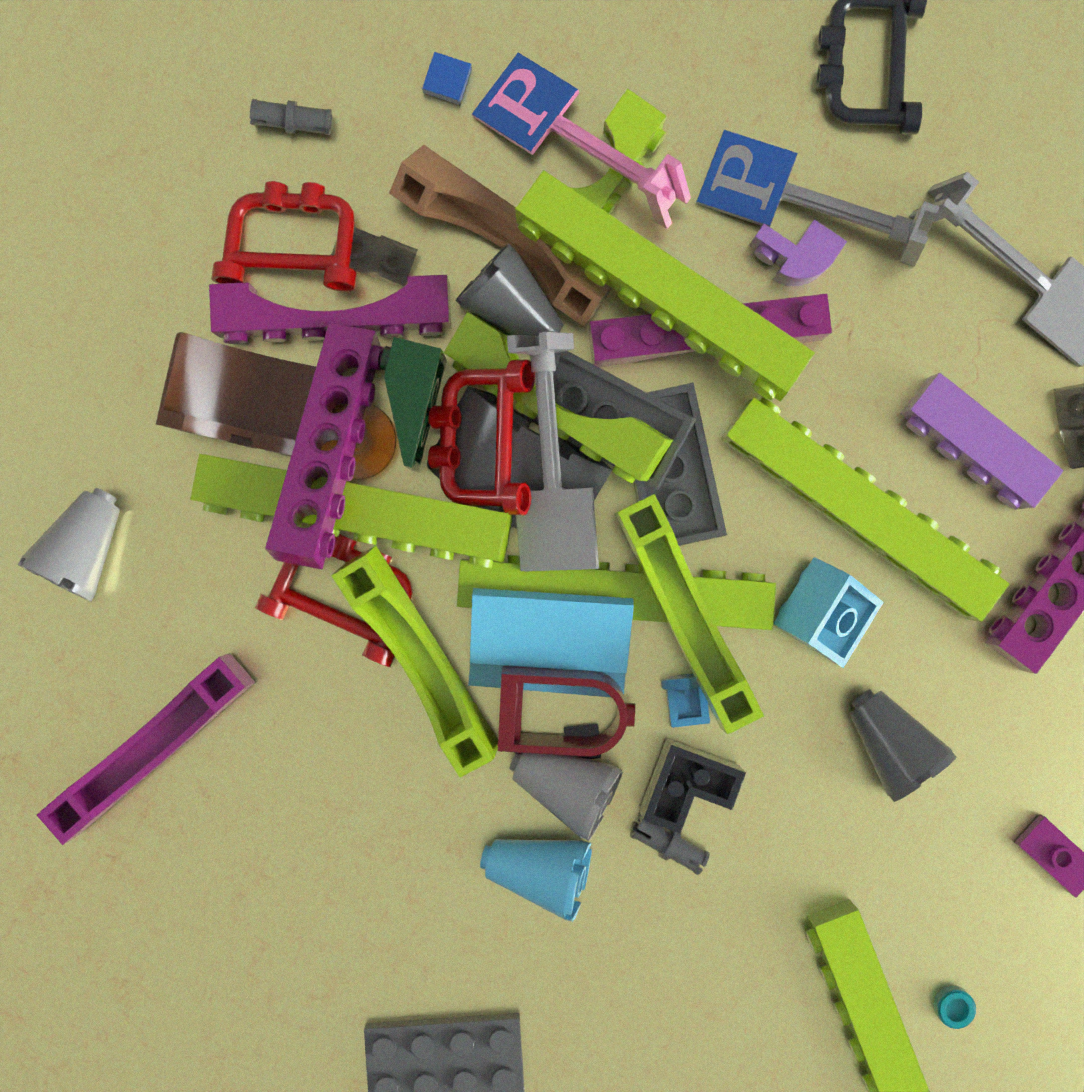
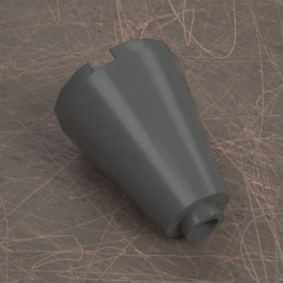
(510, 297)
(898, 744)

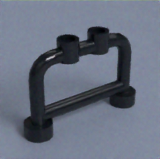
(831, 75)

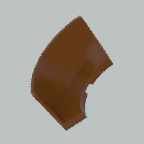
(234, 394)

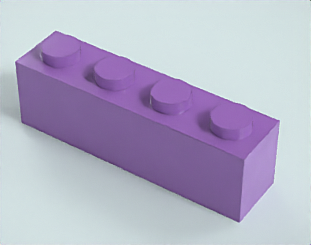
(980, 442)

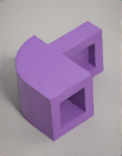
(802, 261)

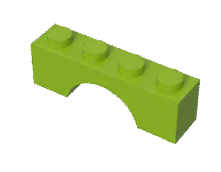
(632, 130)

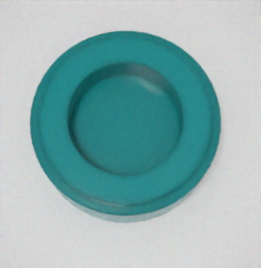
(954, 1007)

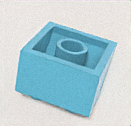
(828, 611)

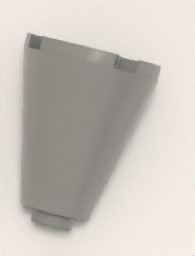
(76, 544)
(568, 787)

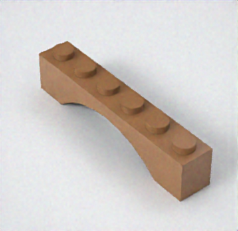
(447, 193)

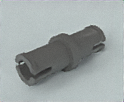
(290, 117)
(670, 845)

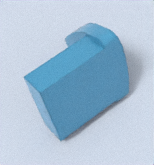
(685, 701)

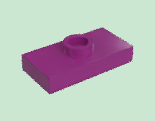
(1054, 854)

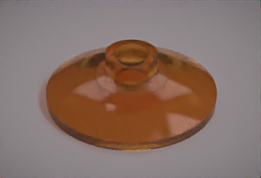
(377, 445)

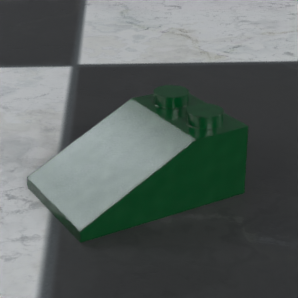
(413, 386)

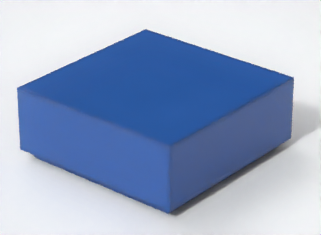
(447, 78)

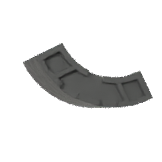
(478, 449)

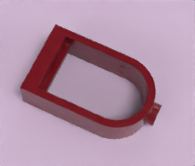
(511, 698)

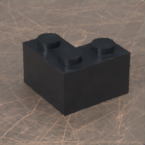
(687, 774)

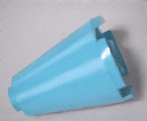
(541, 871)

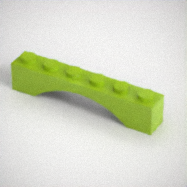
(625, 442)
(385, 606)
(688, 615)

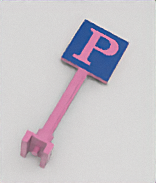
(531, 103)

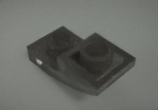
(381, 257)
(1070, 417)

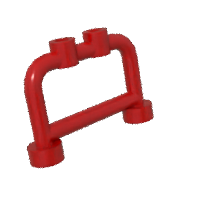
(277, 199)
(512, 496)
(282, 598)

